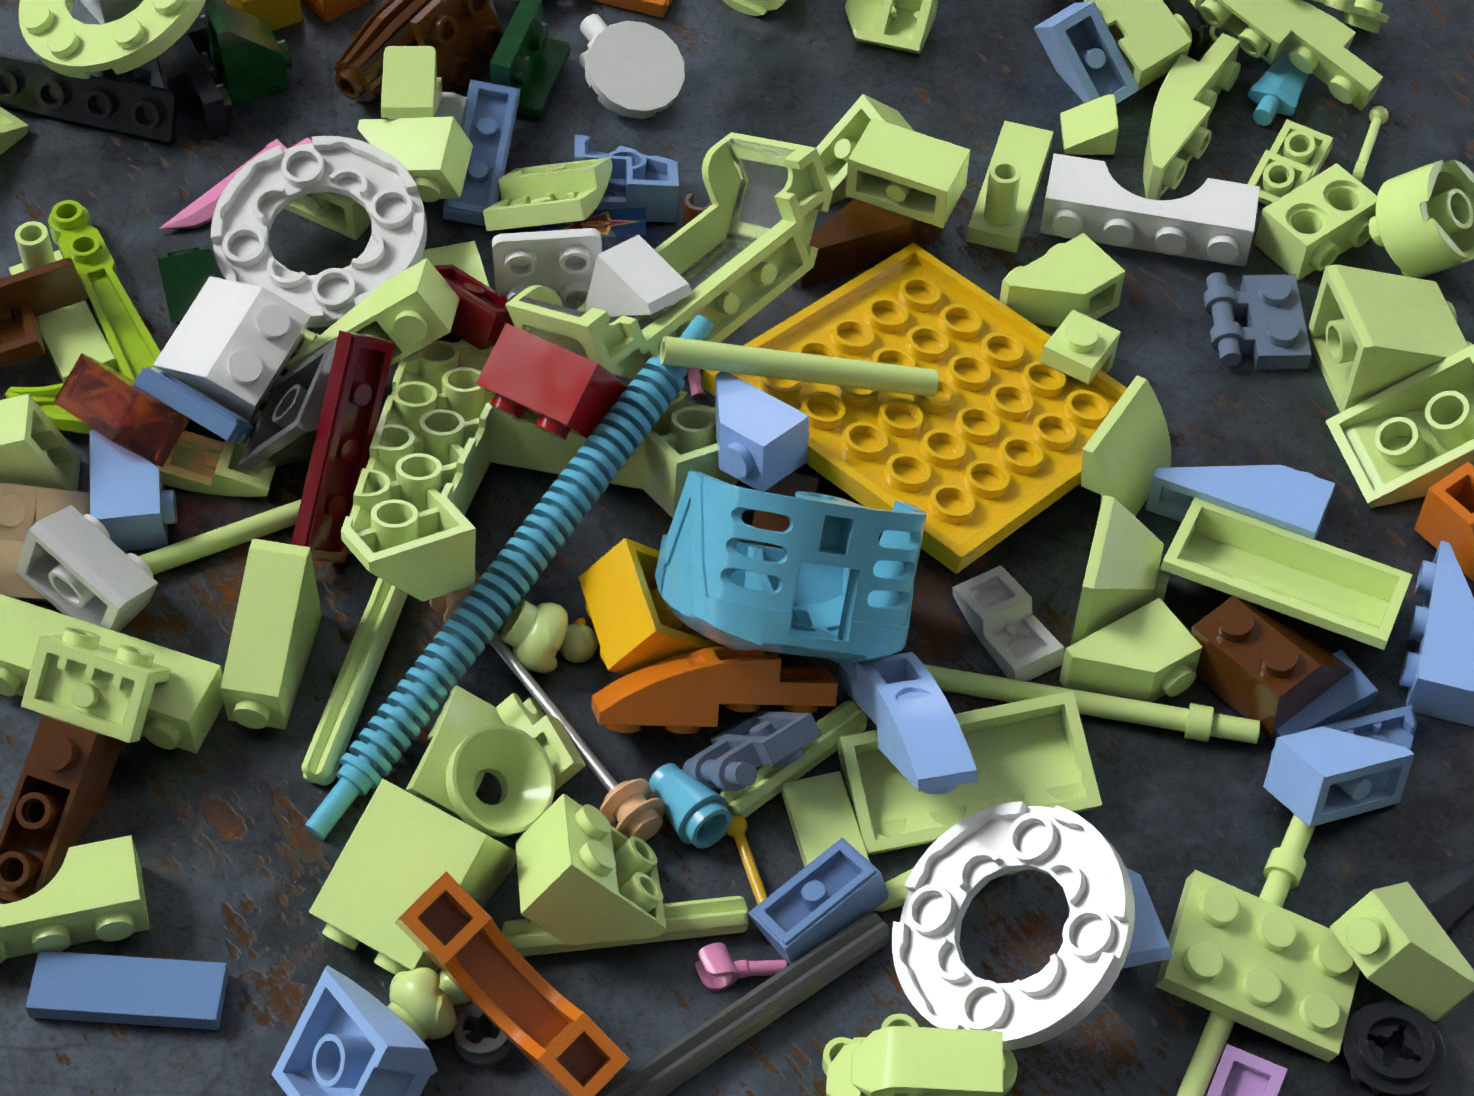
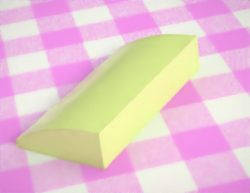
(1287, 573)
(1020, 751)

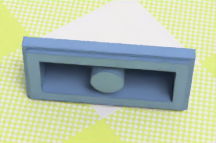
(820, 901)

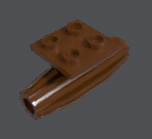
(459, 30)

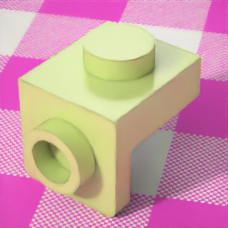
(1081, 347)

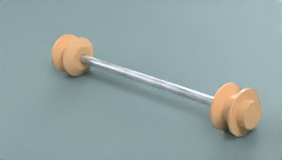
(625, 801)

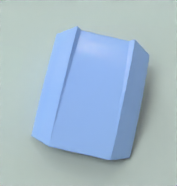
(351, 1046)

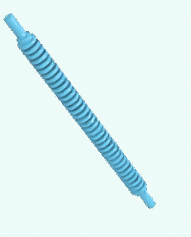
(504, 584)

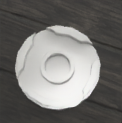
(634, 69)

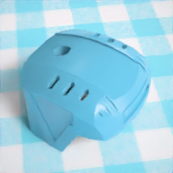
(818, 596)

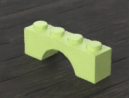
(88, 900)

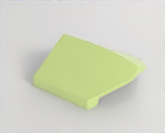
(892, 22)

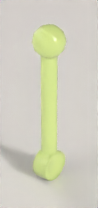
(1378, 116)

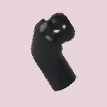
(1197, 25)

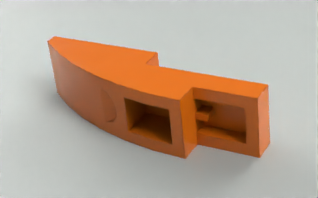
(689, 687)

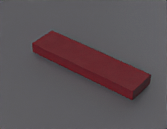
(342, 442)

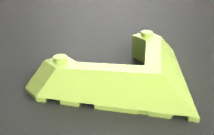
(438, 445)

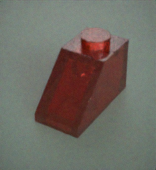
(121, 410)

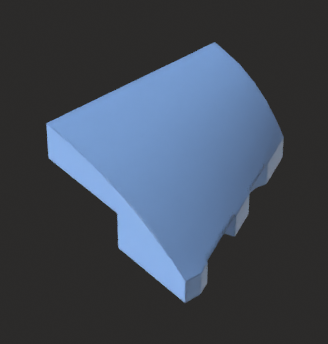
(636, 181)

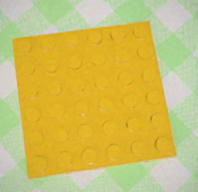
(977, 454)

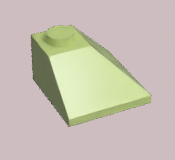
(1120, 570)

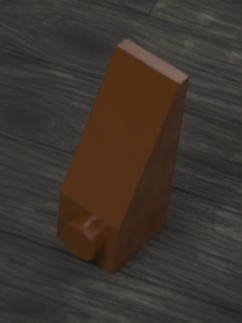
(862, 238)

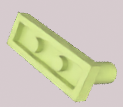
(1010, 186)
(68, 329)

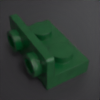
(529, 58)

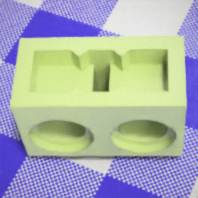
(1316, 222)

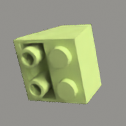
(587, 878)

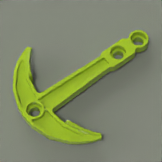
(112, 307)

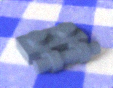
(1273, 318)
(753, 741)

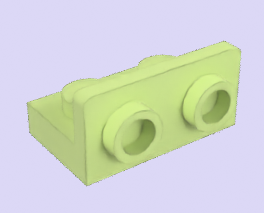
(93, 684)

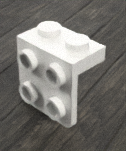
(547, 258)

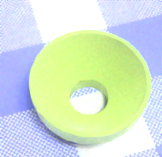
(521, 770)

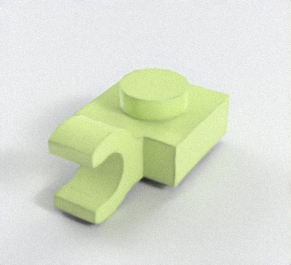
(548, 733)

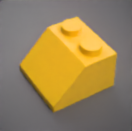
(630, 614)

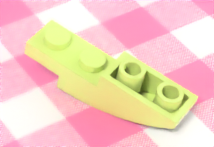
(1305, 33)
(1182, 114)

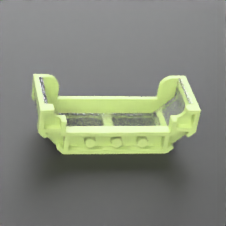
(730, 254)

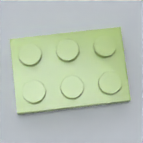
(1260, 966)

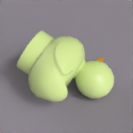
(541, 631)
(426, 1002)

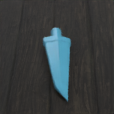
(1277, 90)

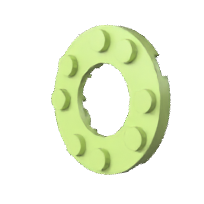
(119, 45)

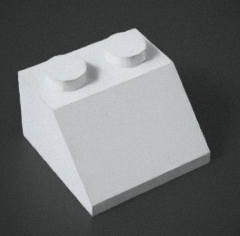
(234, 343)
(84, 571)

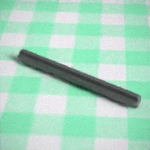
(754, 1010)

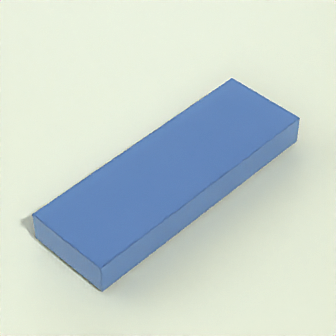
(489, 126)
(128, 990)

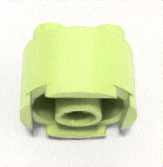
(1427, 218)

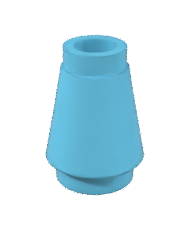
(691, 806)

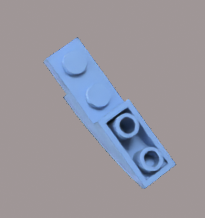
(912, 721)

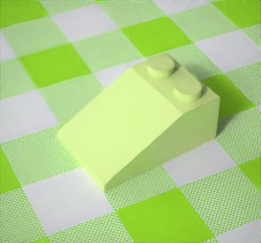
(1410, 432)

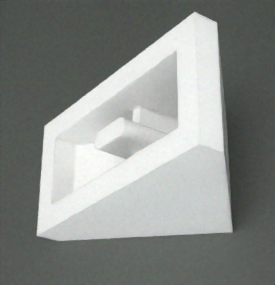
(634, 281)

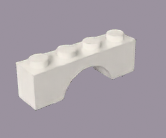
(1206, 225)

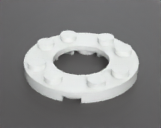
(327, 165)
(958, 867)

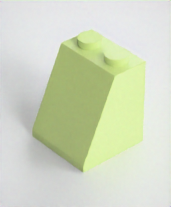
(1378, 331)
(391, 862)

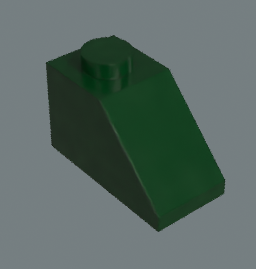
(246, 53)
(184, 276)

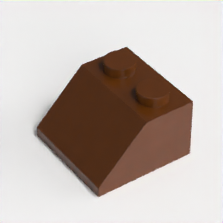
(1263, 662)

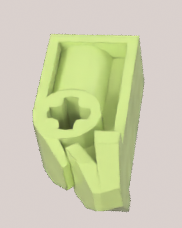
(919, 1063)

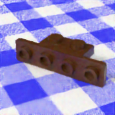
(28, 296)

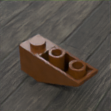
(52, 803)

